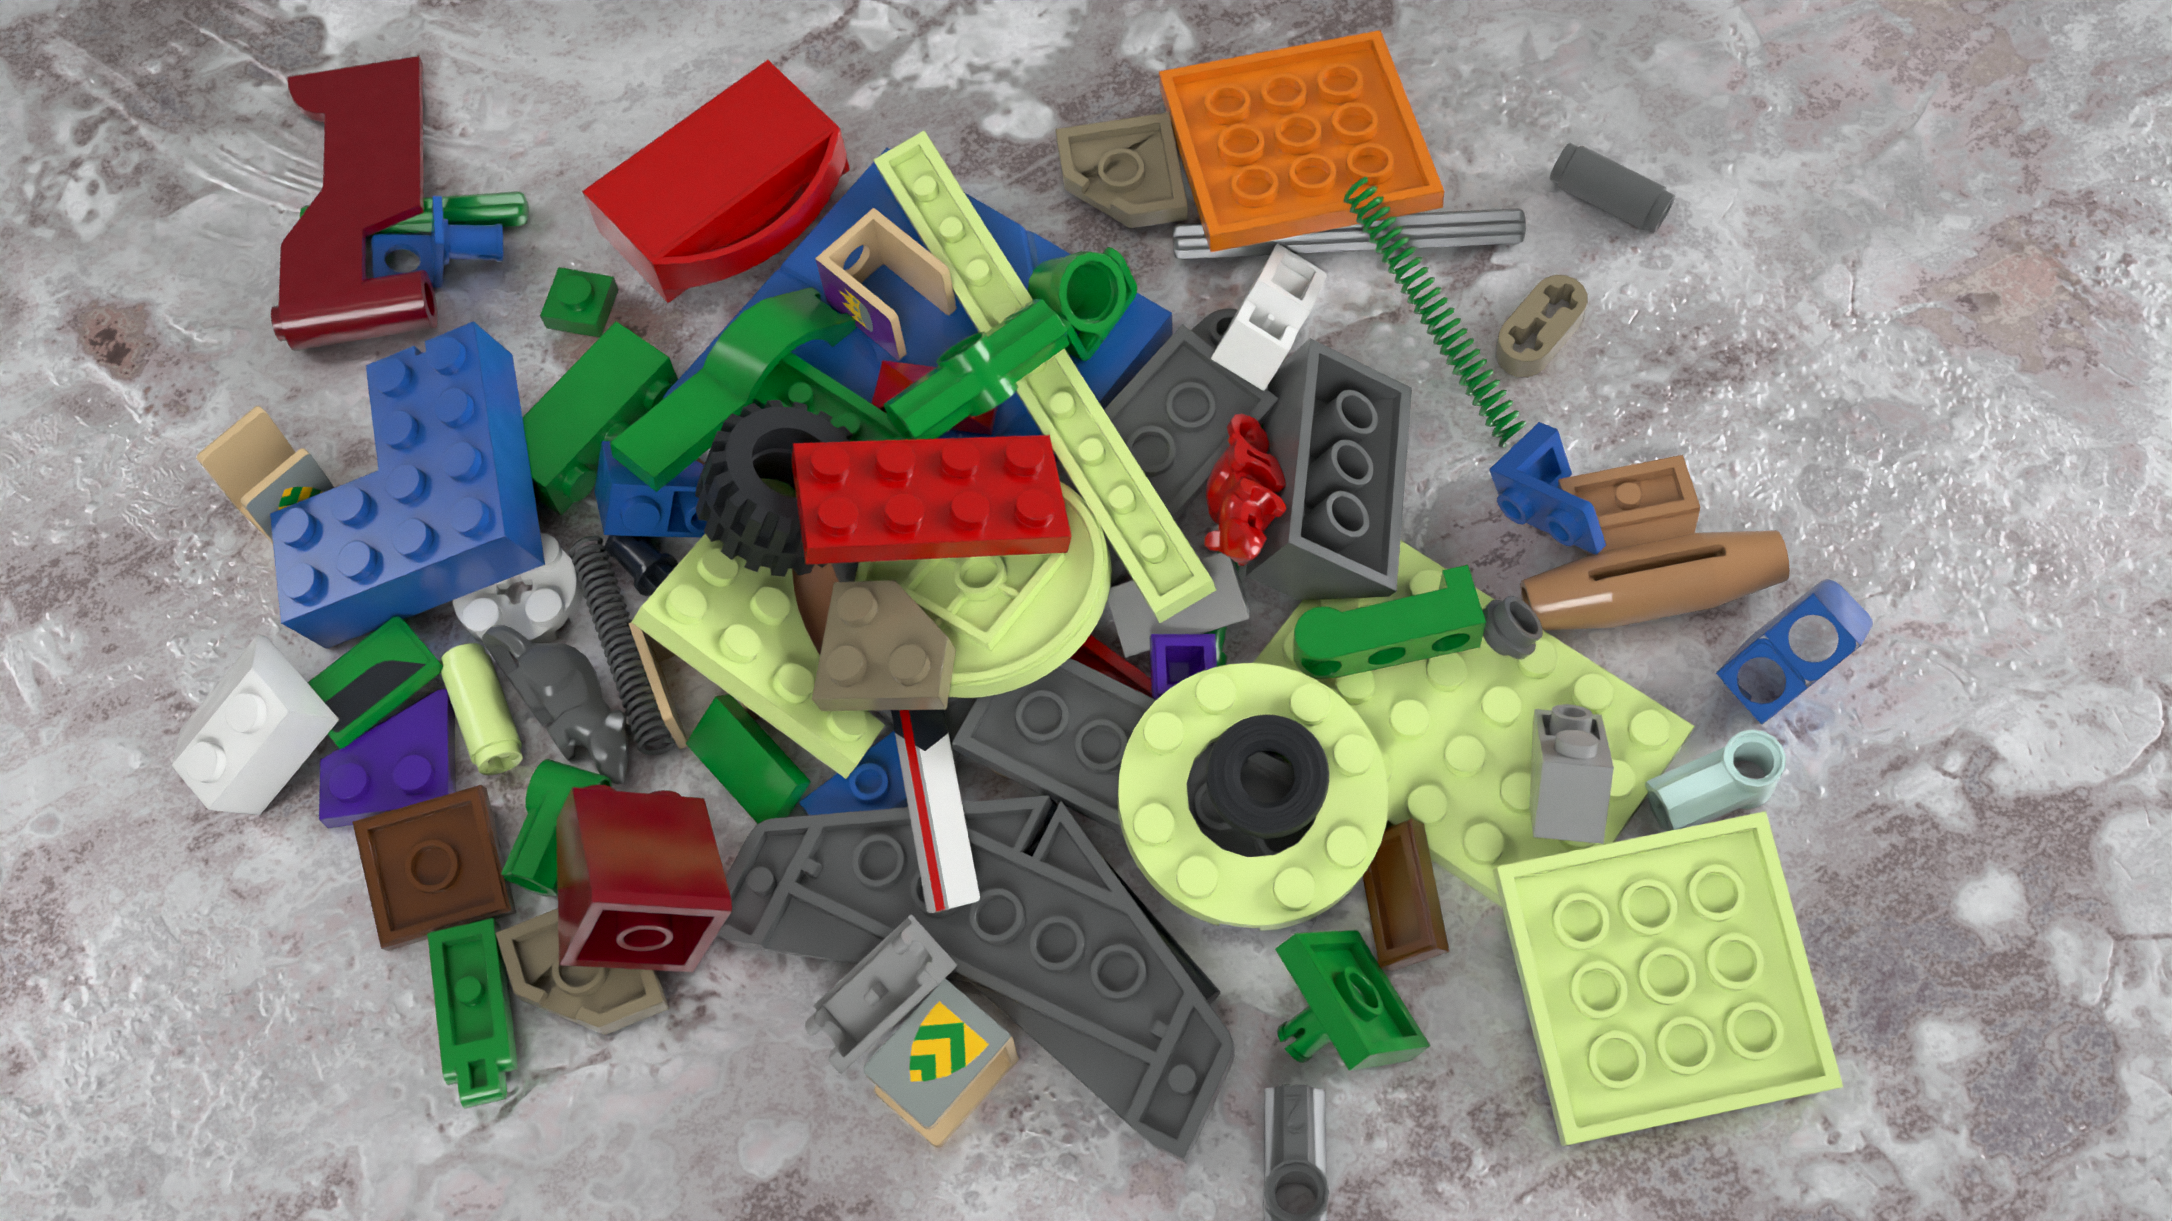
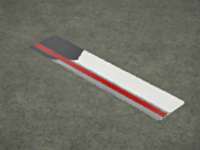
(935, 809)

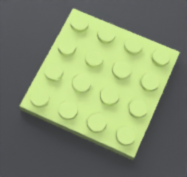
(1665, 978)

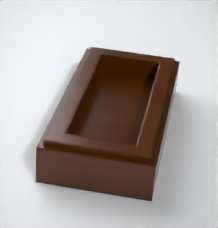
(1404, 899)

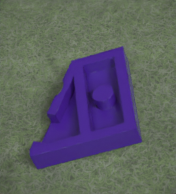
(391, 764)

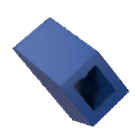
(635, 509)

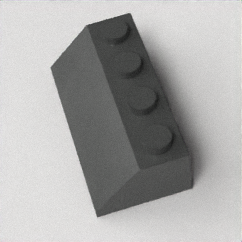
(1344, 468)

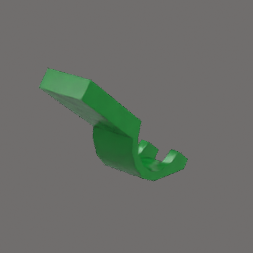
(744, 355)

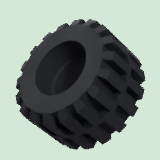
(739, 505)

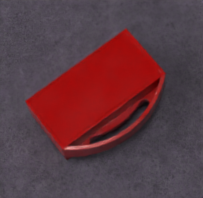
(722, 185)

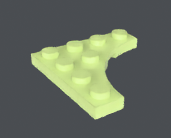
(753, 644)

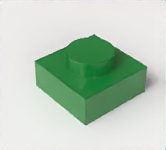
(579, 302)

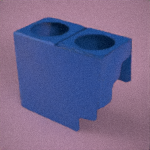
(1824, 600)

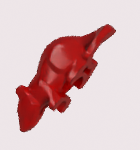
(1243, 492)

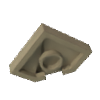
(1125, 169)
(881, 652)
(585, 995)

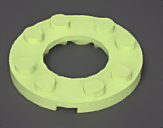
(1222, 884)

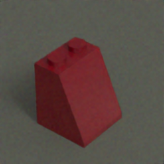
(637, 880)

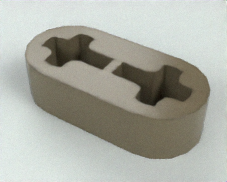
(1531, 318)

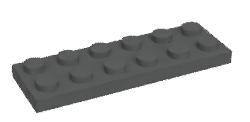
(1069, 743)

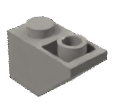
(1570, 775)

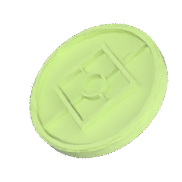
(1010, 612)

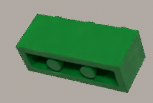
(591, 404)

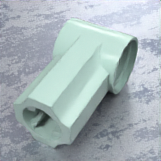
(1713, 785)

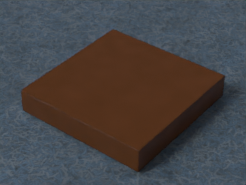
(433, 866)

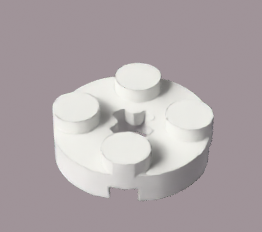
(542, 610)

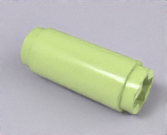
(481, 709)

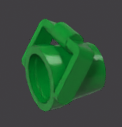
(1087, 294)

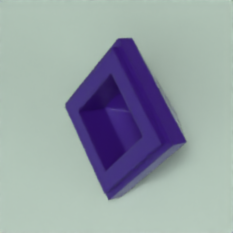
(1179, 657)

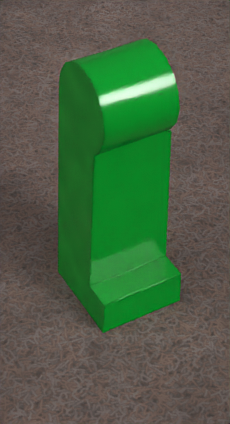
(1391, 632)

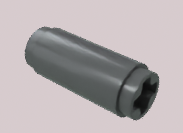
(1612, 187)

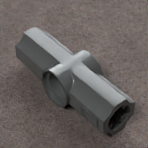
(1295, 1148)

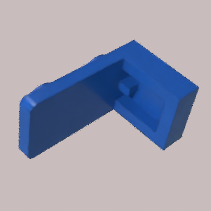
(1530, 492)

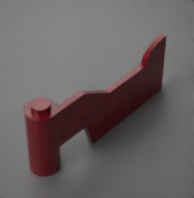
(367, 186)

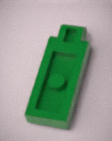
(473, 1011)

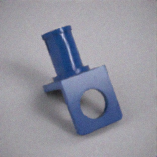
(443, 244)

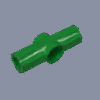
(978, 373)

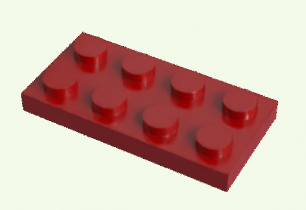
(929, 499)

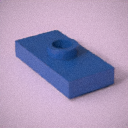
(871, 786)

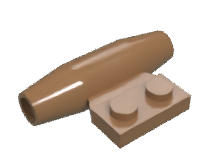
(1651, 555)

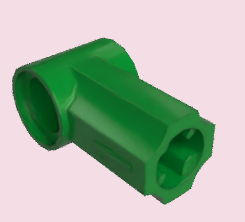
(534, 853)

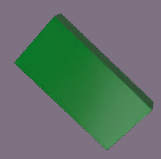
(747, 761)

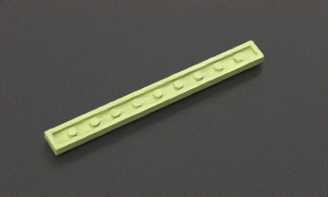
(1054, 392)

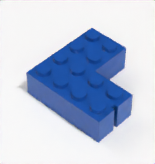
(438, 514)

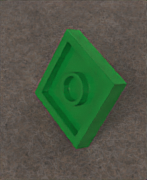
(1347, 1003)

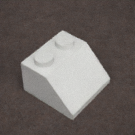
(251, 732)

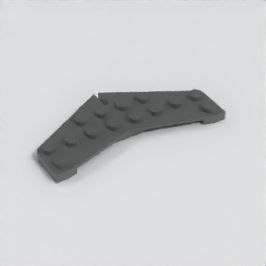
(1044, 943)

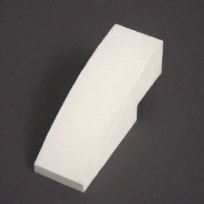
(1270, 317)

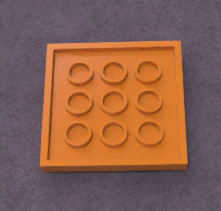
(1288, 133)

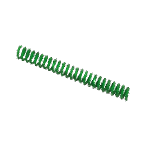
(1427, 311)

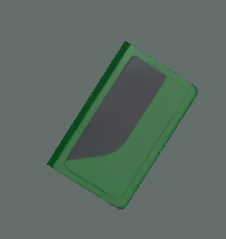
(374, 678)

